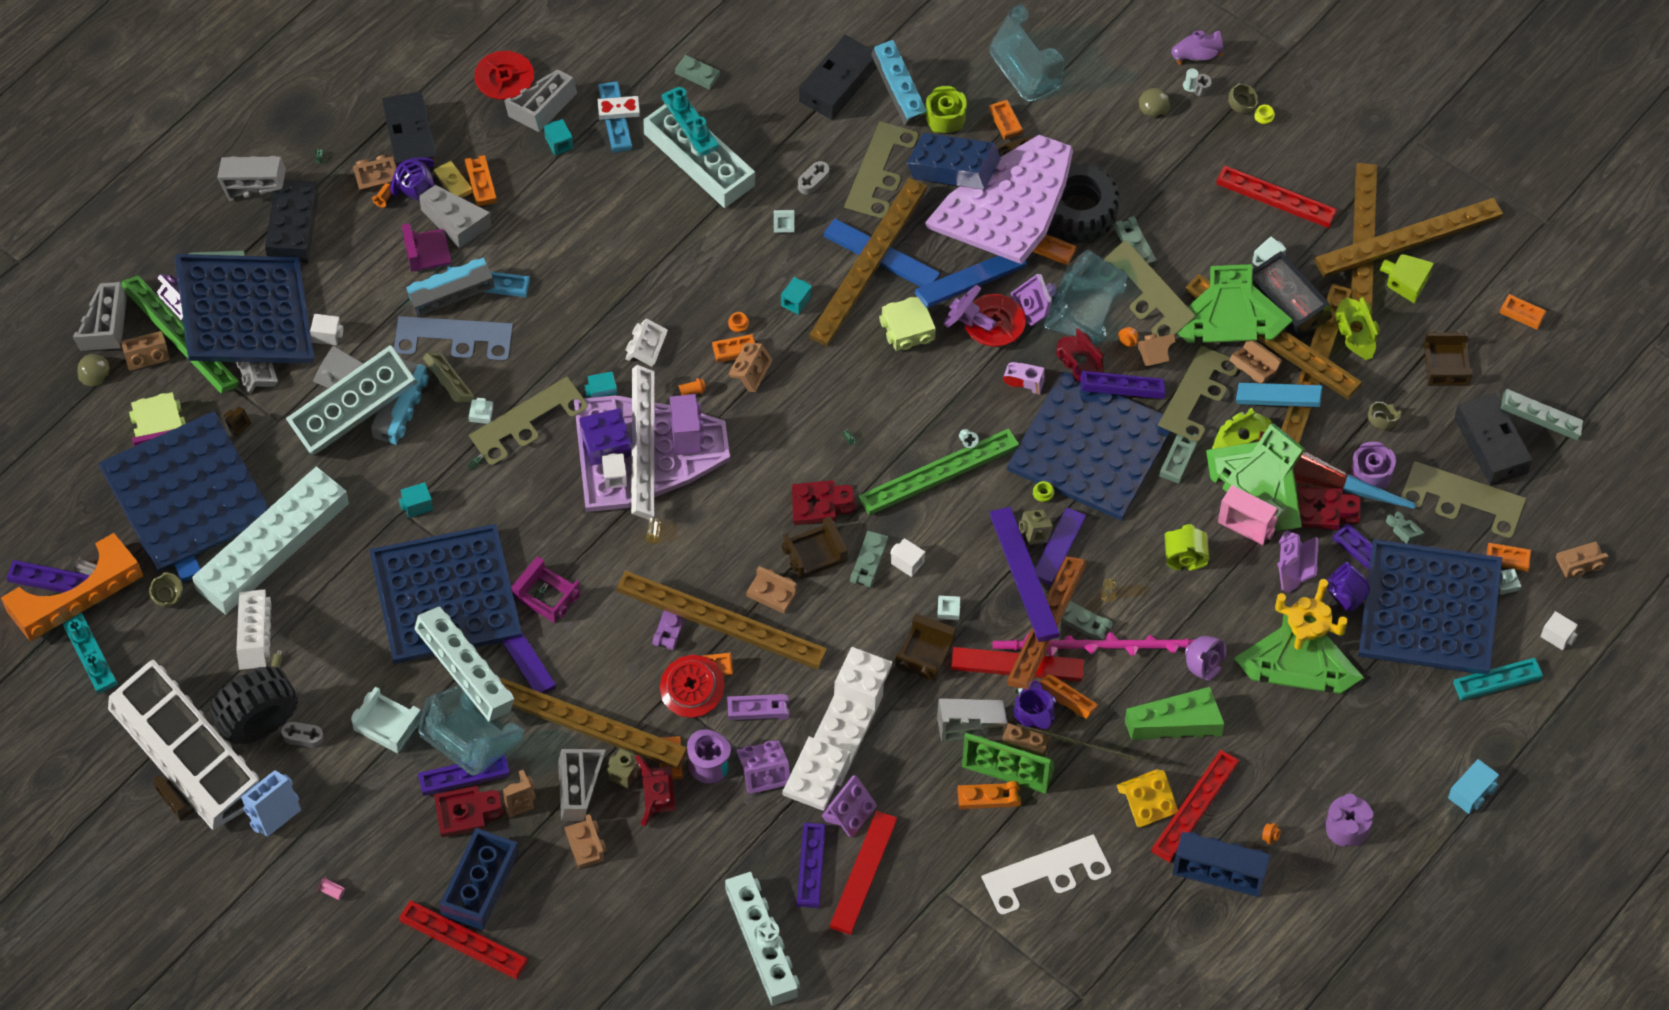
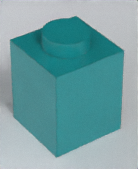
(558, 137)
(796, 295)
(601, 385)
(415, 500)

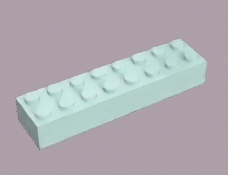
(270, 540)

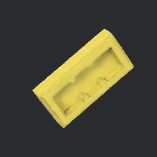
(452, 180)

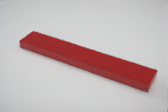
(1276, 196)
(1003, 663)
(1195, 804)
(863, 873)
(463, 939)

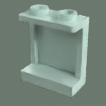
(385, 720)

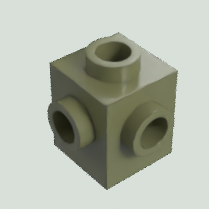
(1035, 526)
(623, 768)

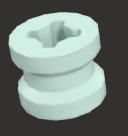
(767, 928)

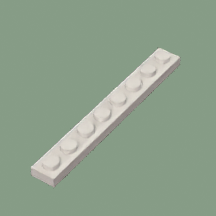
(642, 442)

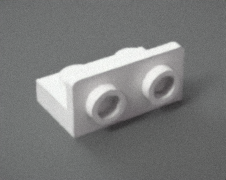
(646, 342)

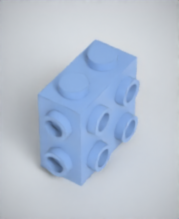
(271, 803)

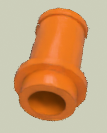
(693, 387)

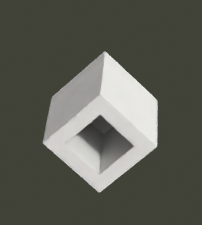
(326, 329)
(614, 471)
(907, 557)
(1559, 631)

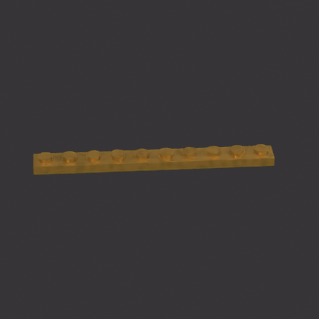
(1363, 230)
(1408, 237)
(868, 262)
(1322, 343)
(1297, 353)
(721, 620)
(596, 725)

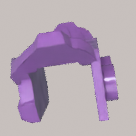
(1297, 560)

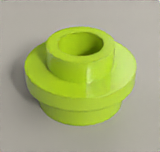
(1043, 487)

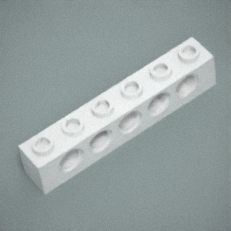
(253, 629)

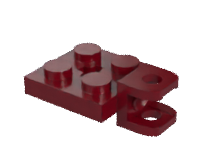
(830, 498)
(1335, 511)
(477, 809)

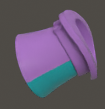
(708, 756)

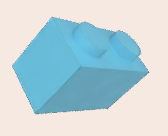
(1474, 786)

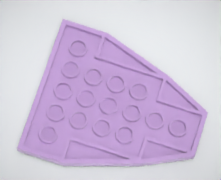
(1015, 205)
(670, 470)

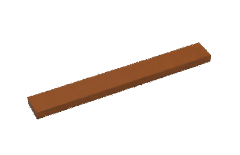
(1058, 600)

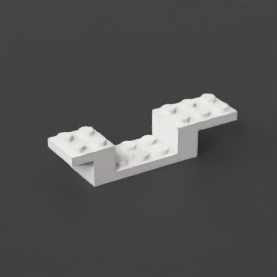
(843, 727)

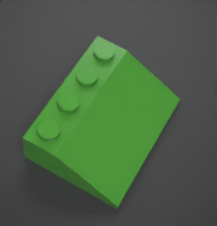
(1007, 763)

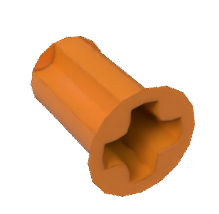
(383, 195)

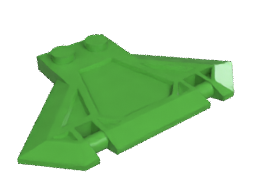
(1233, 309)
(1263, 471)
(1302, 667)

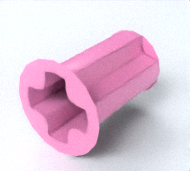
(331, 889)

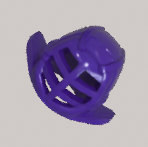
(416, 180)
(1348, 587)
(1035, 707)

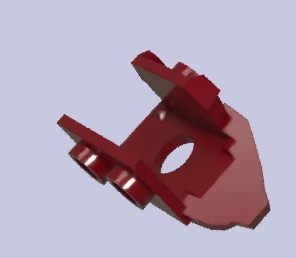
(1082, 344)
(657, 790)

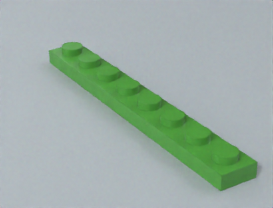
(173, 328)
(938, 472)

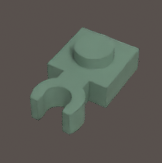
(1404, 529)

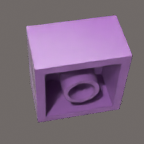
(686, 424)

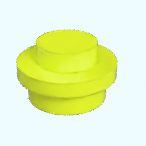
(1264, 114)

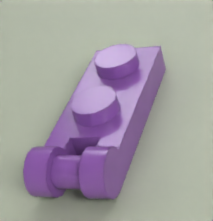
(669, 625)
(758, 707)

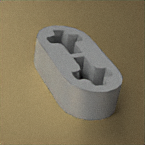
(811, 175)
(302, 734)

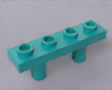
(690, 121)
(90, 653)

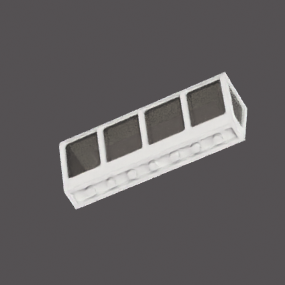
(183, 744)

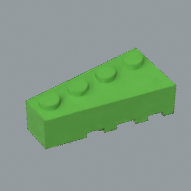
(1176, 716)

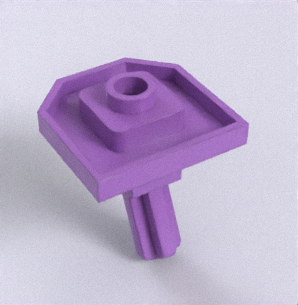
(1035, 299)
(967, 312)

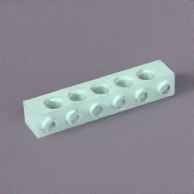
(464, 663)
(777, 989)

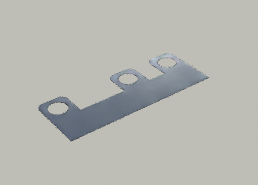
(458, 330)

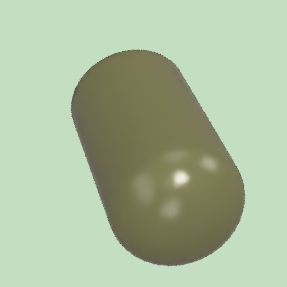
(277, 659)

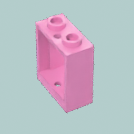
(1248, 515)

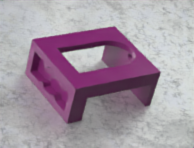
(536, 571)

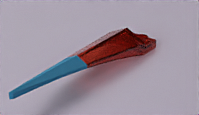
(1321, 474)

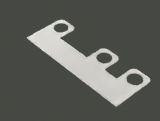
(1049, 864)

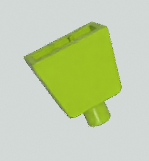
(1407, 275)

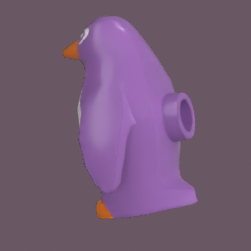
(1198, 47)

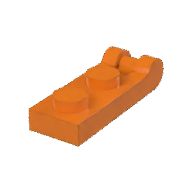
(480, 181)
(1068, 696)
(989, 795)

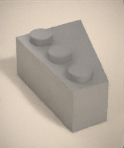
(250, 174)

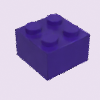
(604, 435)

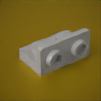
(257, 374)

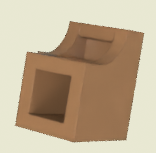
(1155, 349)

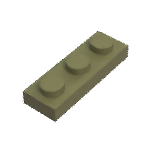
(448, 377)

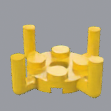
(1314, 608)

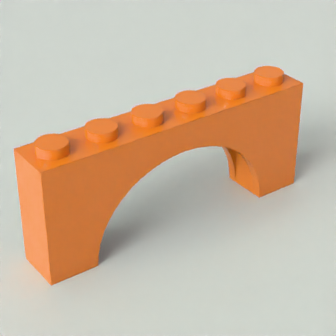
(40, 614)

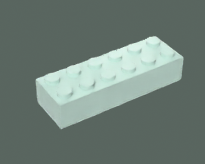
(718, 173)
(351, 400)

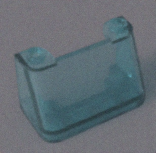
(1028, 69)
(1085, 297)
(462, 733)

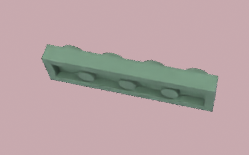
(1541, 414)

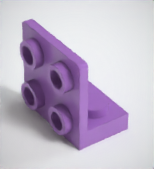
(764, 766)

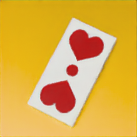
(618, 107)

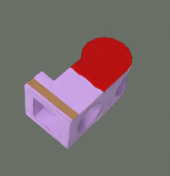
(1025, 376)

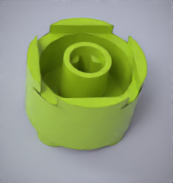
(946, 110)
(1187, 548)

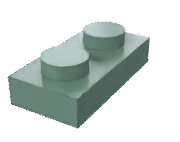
(697, 72)

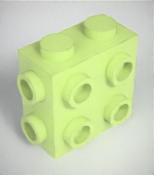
(907, 323)
(156, 414)

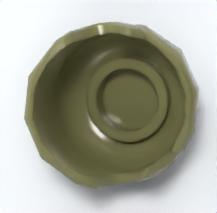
(1242, 98)
(1154, 102)
(93, 369)
(1383, 415)
(166, 590)

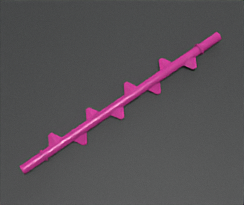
(1091, 646)

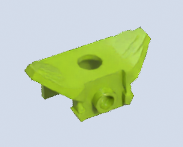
(1365, 341)
(1250, 421)

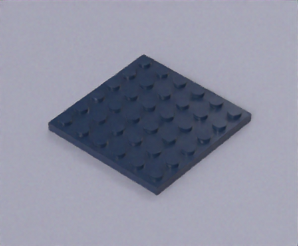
(243, 308)
(1090, 446)
(184, 491)
(455, 571)
(1430, 607)

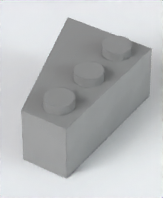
(543, 101)
(454, 215)
(105, 319)
(335, 367)
(970, 716)
(577, 780)

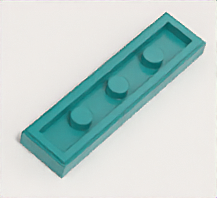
(1498, 679)

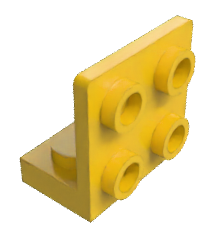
(1149, 797)

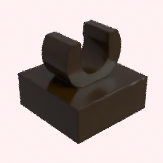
(237, 421)

